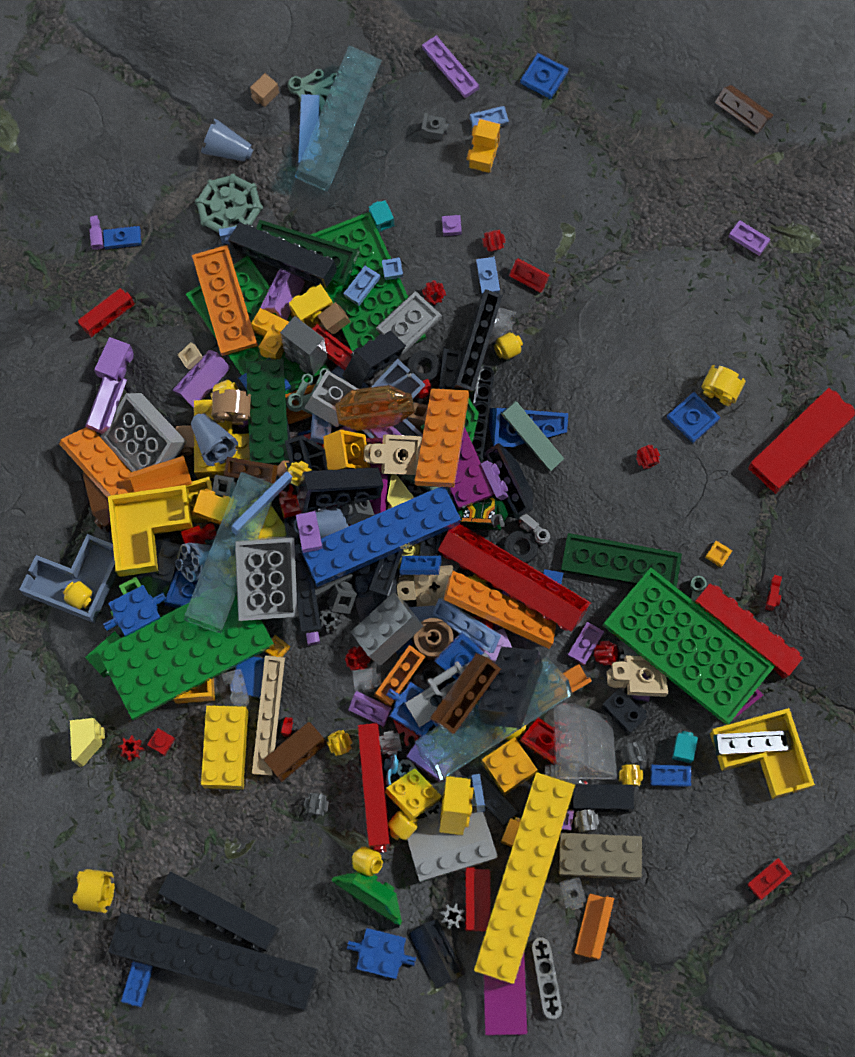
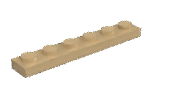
(268, 713)

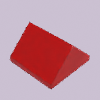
(540, 740)

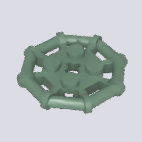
(228, 195)

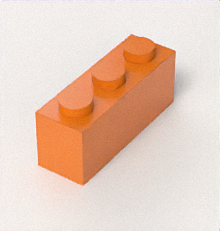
(400, 675)

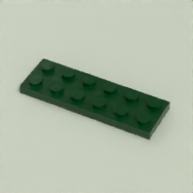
(342, 255)
(267, 411)
(617, 560)

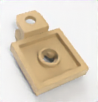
(388, 454)
(418, 587)
(630, 674)

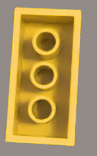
(224, 747)

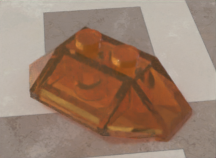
(374, 407)

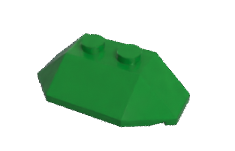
(372, 893)

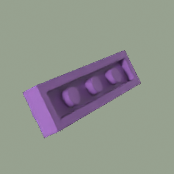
(450, 67)

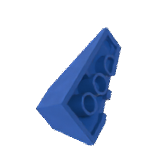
(548, 422)

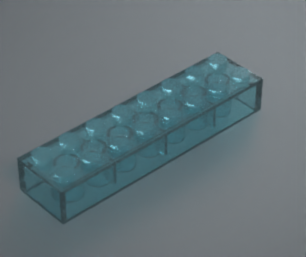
(338, 118)
(218, 580)
(450, 752)

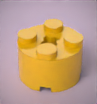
(723, 384)
(94, 890)

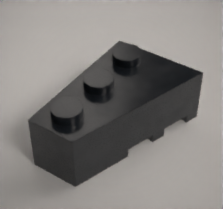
(372, 357)

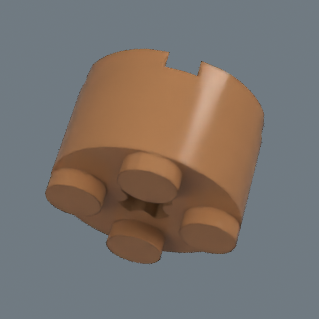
(231, 406)
(433, 628)

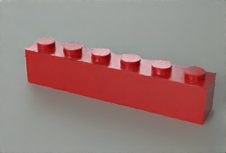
(749, 630)

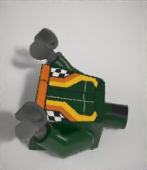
(484, 515)

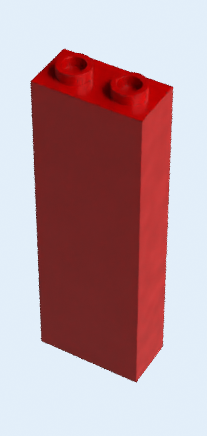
(802, 440)
(374, 787)

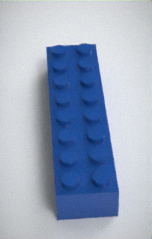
(382, 535)

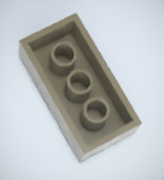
(600, 856)

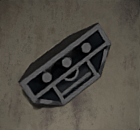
(307, 451)
(519, 492)
(167, 552)
(366, 601)

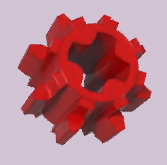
(493, 240)
(434, 292)
(648, 456)
(606, 653)
(357, 659)
(126, 752)

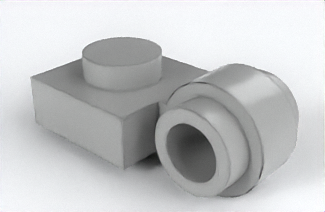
(529, 525)

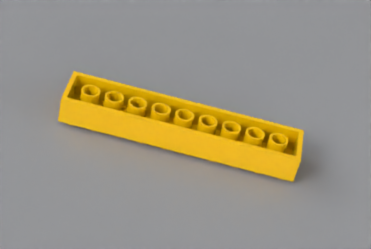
(524, 878)

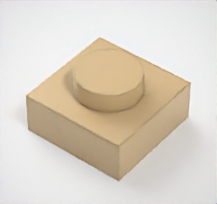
(190, 356)

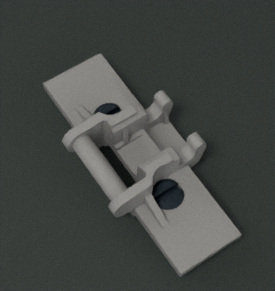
(426, 702)

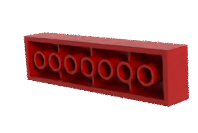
(514, 577)

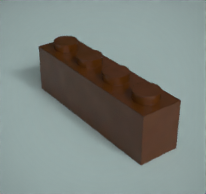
(465, 693)

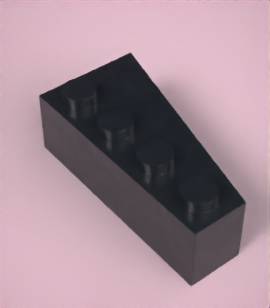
(338, 487)

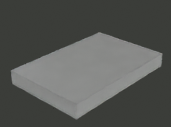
(410, 320)

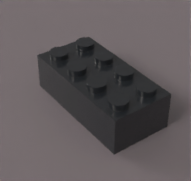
(512, 689)

